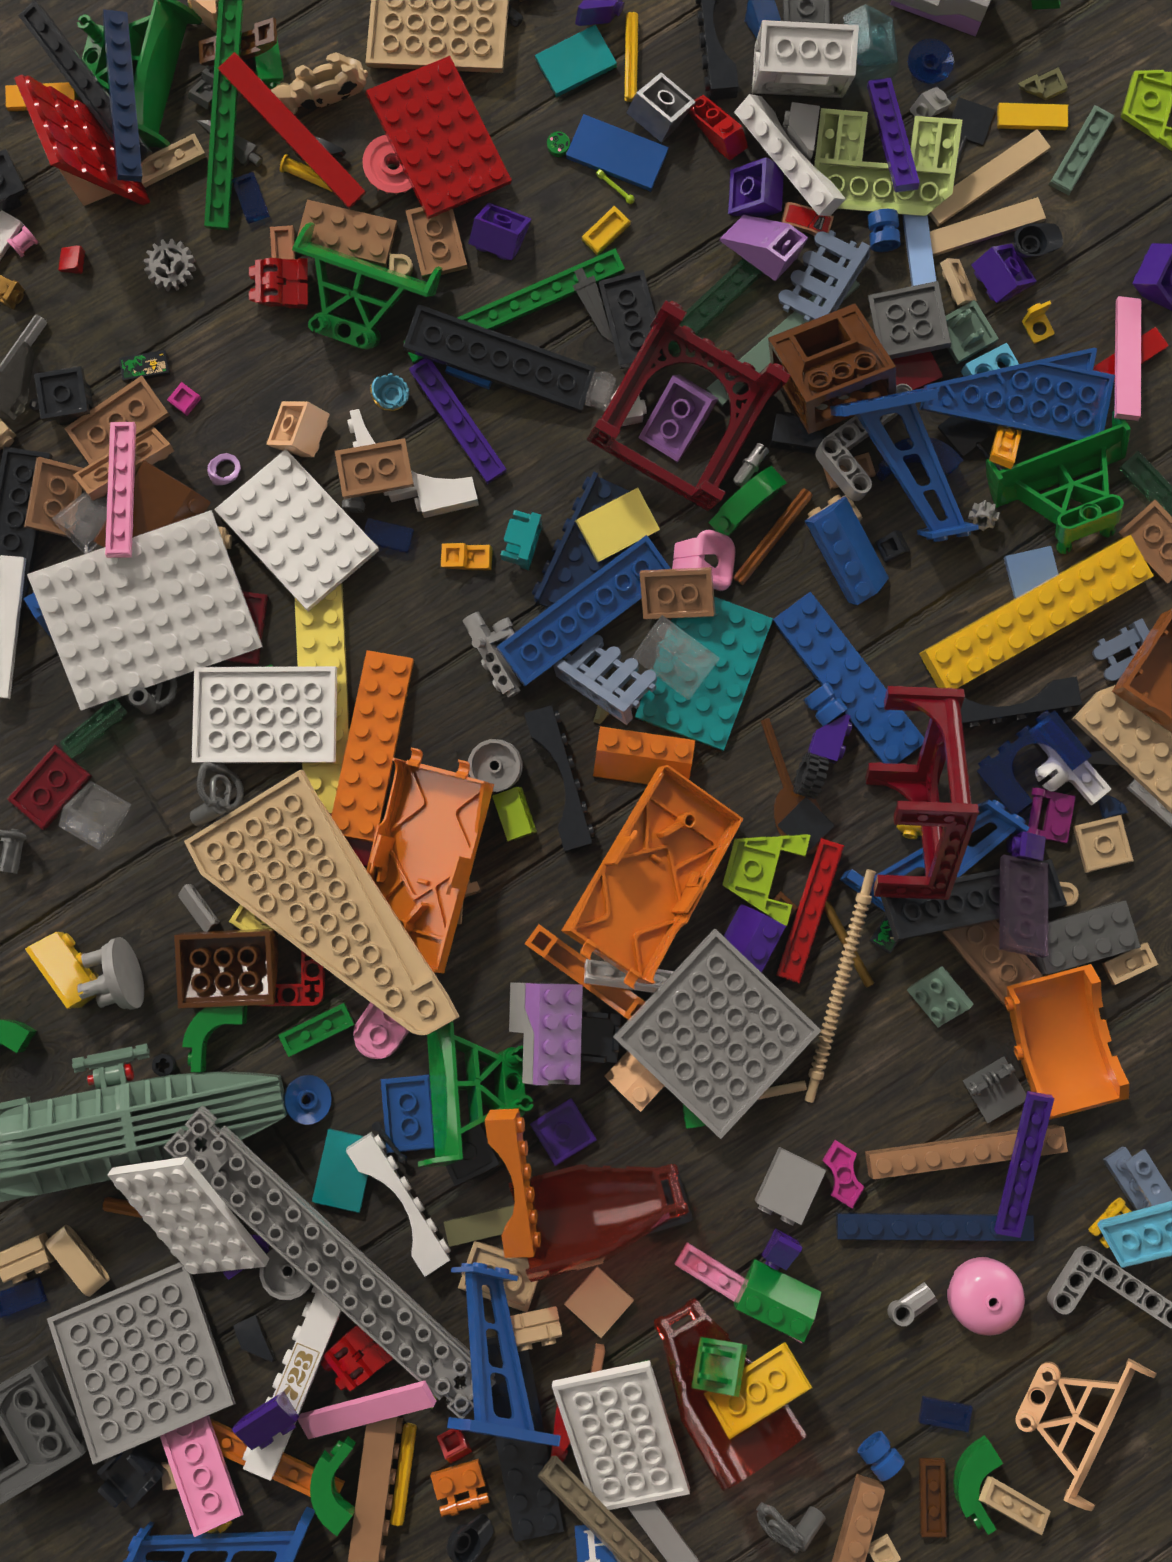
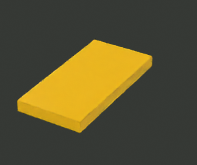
(764, 1388)

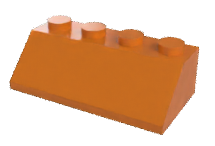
(637, 755)

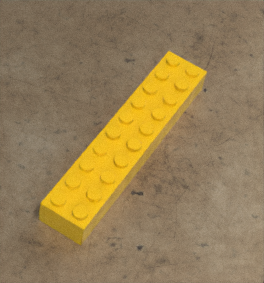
(1036, 614)

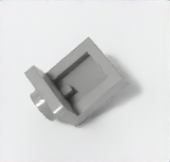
(930, 103)

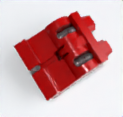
(270, 278)
(349, 1363)

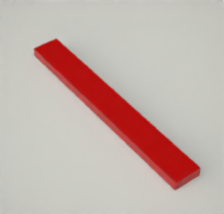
(291, 130)

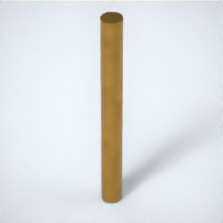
(842, 934)

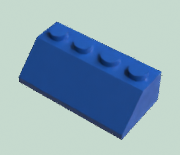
(847, 551)

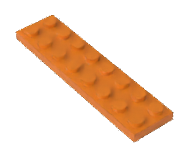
(371, 744)

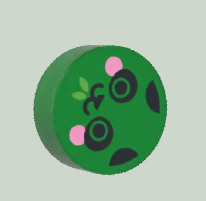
(558, 144)

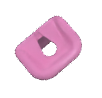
(692, 552)

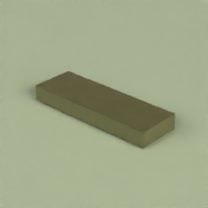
(477, 1225)

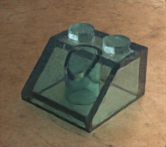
(875, 36)

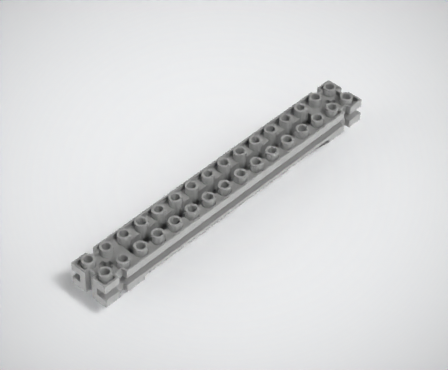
(328, 1260)

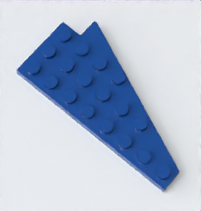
(1042, 397)

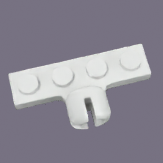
(1084, 777)

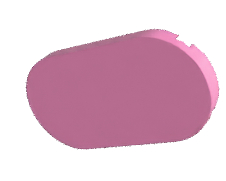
(377, 1033)

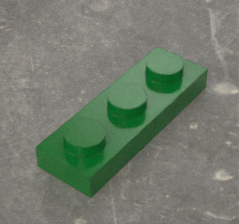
(316, 1029)

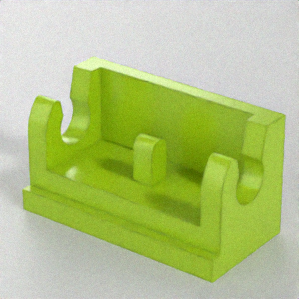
(514, 814)

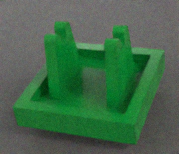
(719, 1366)

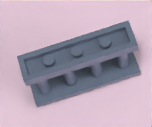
(1138, 1178)

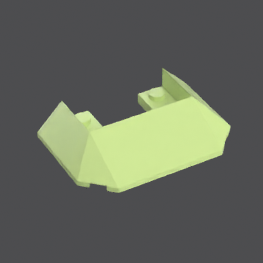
(869, 184)

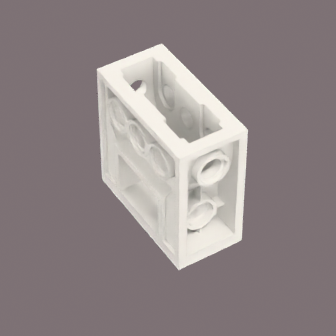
(804, 58)

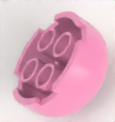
(976, 1284)

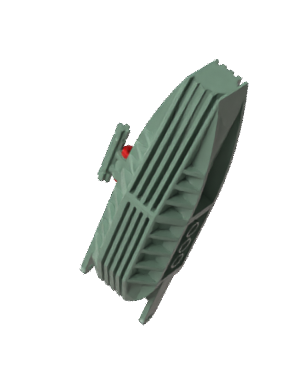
(121, 1122)

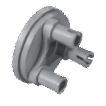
(121, 976)

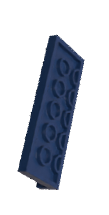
(572, 557)

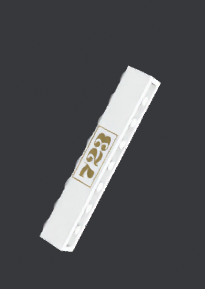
(297, 1376)

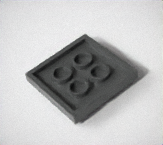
(910, 320)

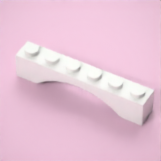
(807, 179)
(372, 1160)

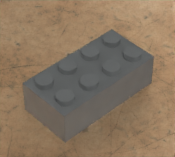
(1088, 937)

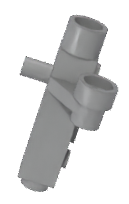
(493, 661)

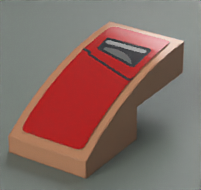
(806, 219)

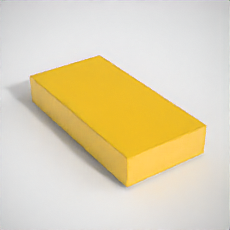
(606, 230)

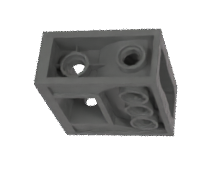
(39, 1425)

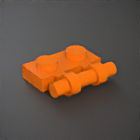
(457, 1480)

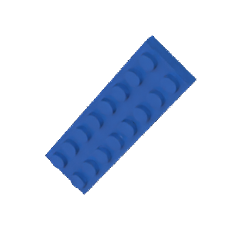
(580, 612)
(836, 661)

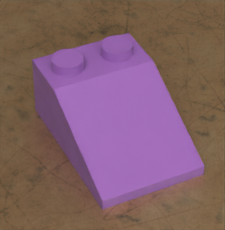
(678, 417)

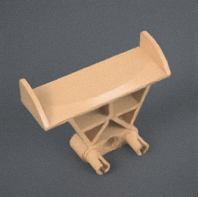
(1030, 1414)

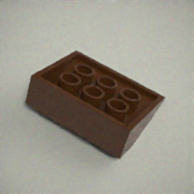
(159, 502)
(226, 968)

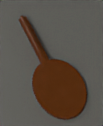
(786, 799)

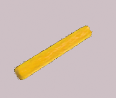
(631, 55)
(403, 1474)

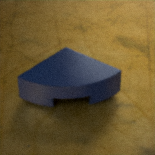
(1111, 807)

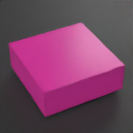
(184, 399)

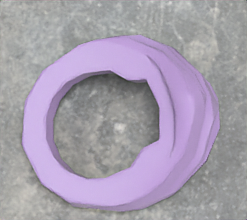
(216, 480)

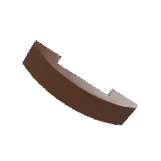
(252, 42)

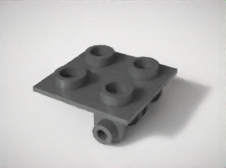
(995, 1089)

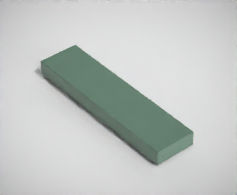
(1081, 150)

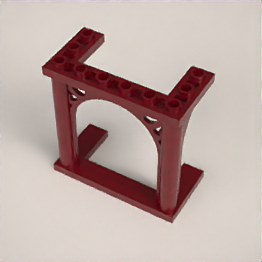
(760, 388)
(919, 784)

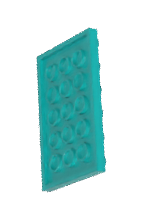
(709, 715)

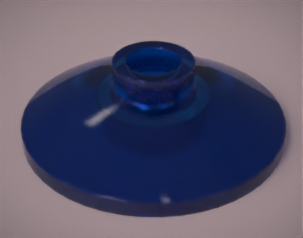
(932, 52)

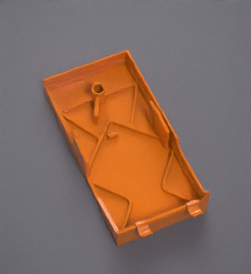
(428, 850)
(653, 876)

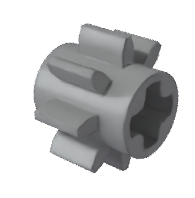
(984, 515)

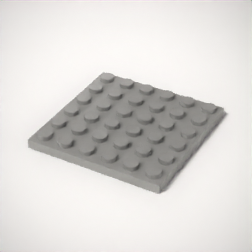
(717, 1033)
(140, 1362)

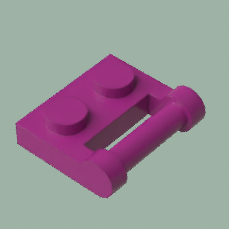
(1057, 815)

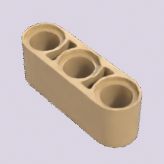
(77, 1260)

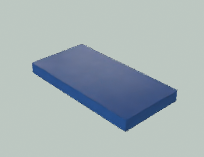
(617, 152)

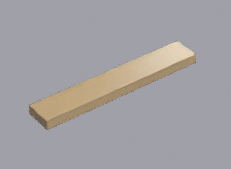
(991, 176)
(986, 226)

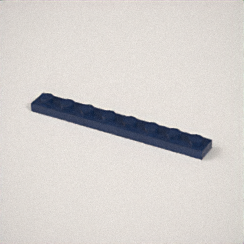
(122, 96)
(925, 1227)

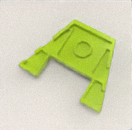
(1149, 104)
(753, 869)

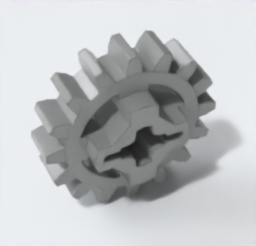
(159, 264)

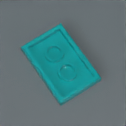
(575, 60)
(338, 1179)

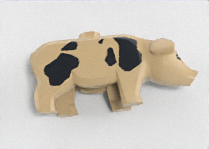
(324, 84)

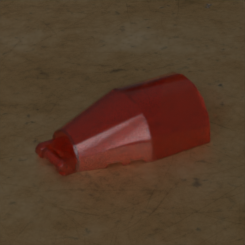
(597, 1213)
(746, 1452)

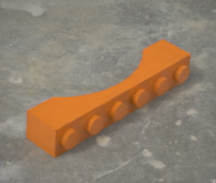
(573, 965)
(505, 1136)

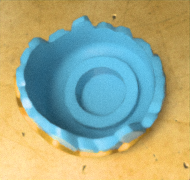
(389, 392)

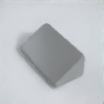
(198, 907)

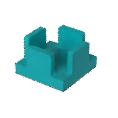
(522, 538)

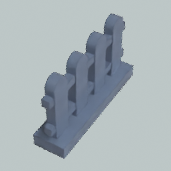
(835, 271)
(1105, 650)
(605, 693)

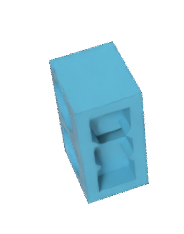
(989, 361)

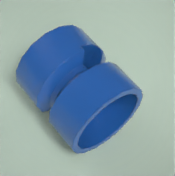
(884, 231)
(825, 704)
(884, 1460)

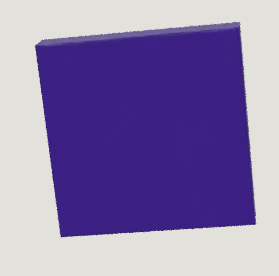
(563, 1131)

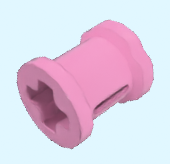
(22, 241)

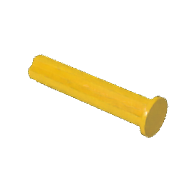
(301, 171)

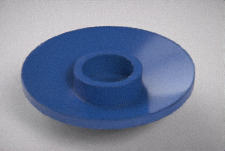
(318, 1099)

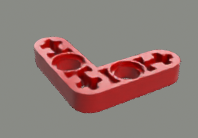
(301, 989)

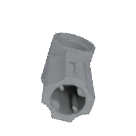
(914, 1303)

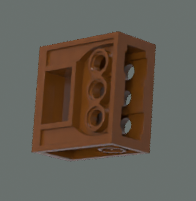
(832, 360)

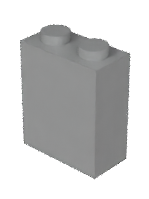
(789, 1186)

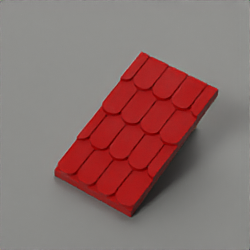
(76, 144)

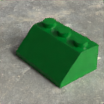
(778, 1300)

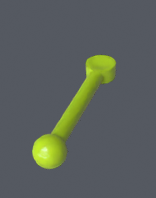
(629, 198)

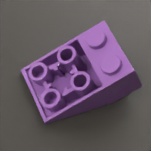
(765, 243)

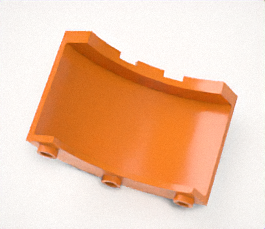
(1065, 1041)

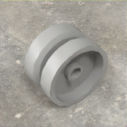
(509, 763)
(279, 1281)

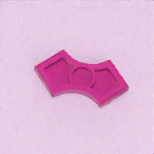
(841, 1162)

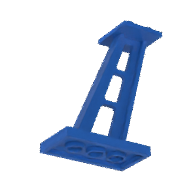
(903, 404)
(990, 811)
(485, 1421)
(284, 1543)

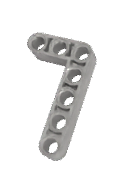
(843, 457)
(1117, 1282)

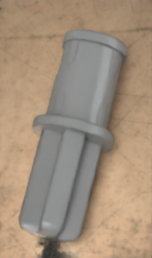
(750, 465)

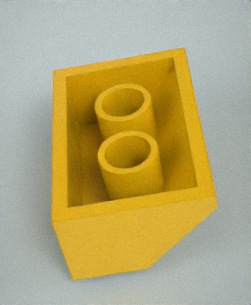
(62, 967)

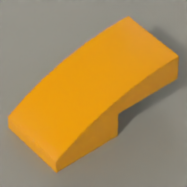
(466, 556)

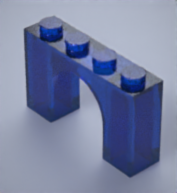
(1048, 731)

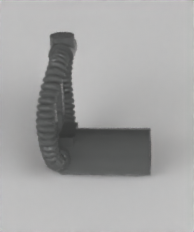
(149, 703)
(213, 805)
(11, 850)
(794, 1538)

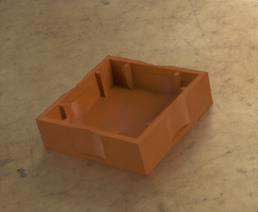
(1148, 676)

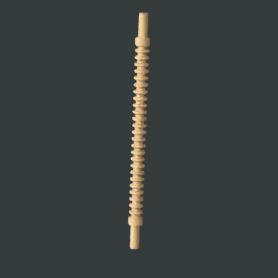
(863, 899)

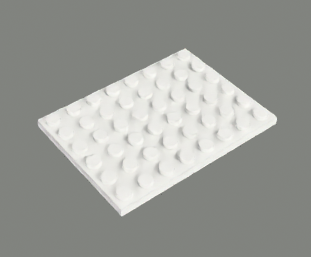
(147, 613)

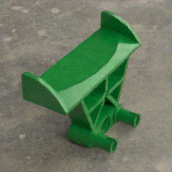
(154, 54)
(329, 323)
(1059, 468)
(444, 1089)

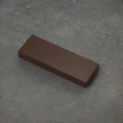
(932, 1497)

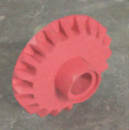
(375, 162)

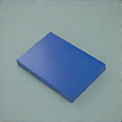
(408, 1112)

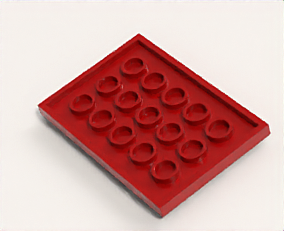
(438, 137)

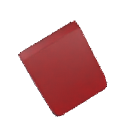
(72, 259)
(454, 1445)

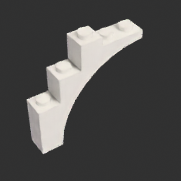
(434, 494)

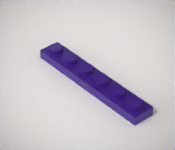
(893, 135)
(457, 420)
(1024, 1164)

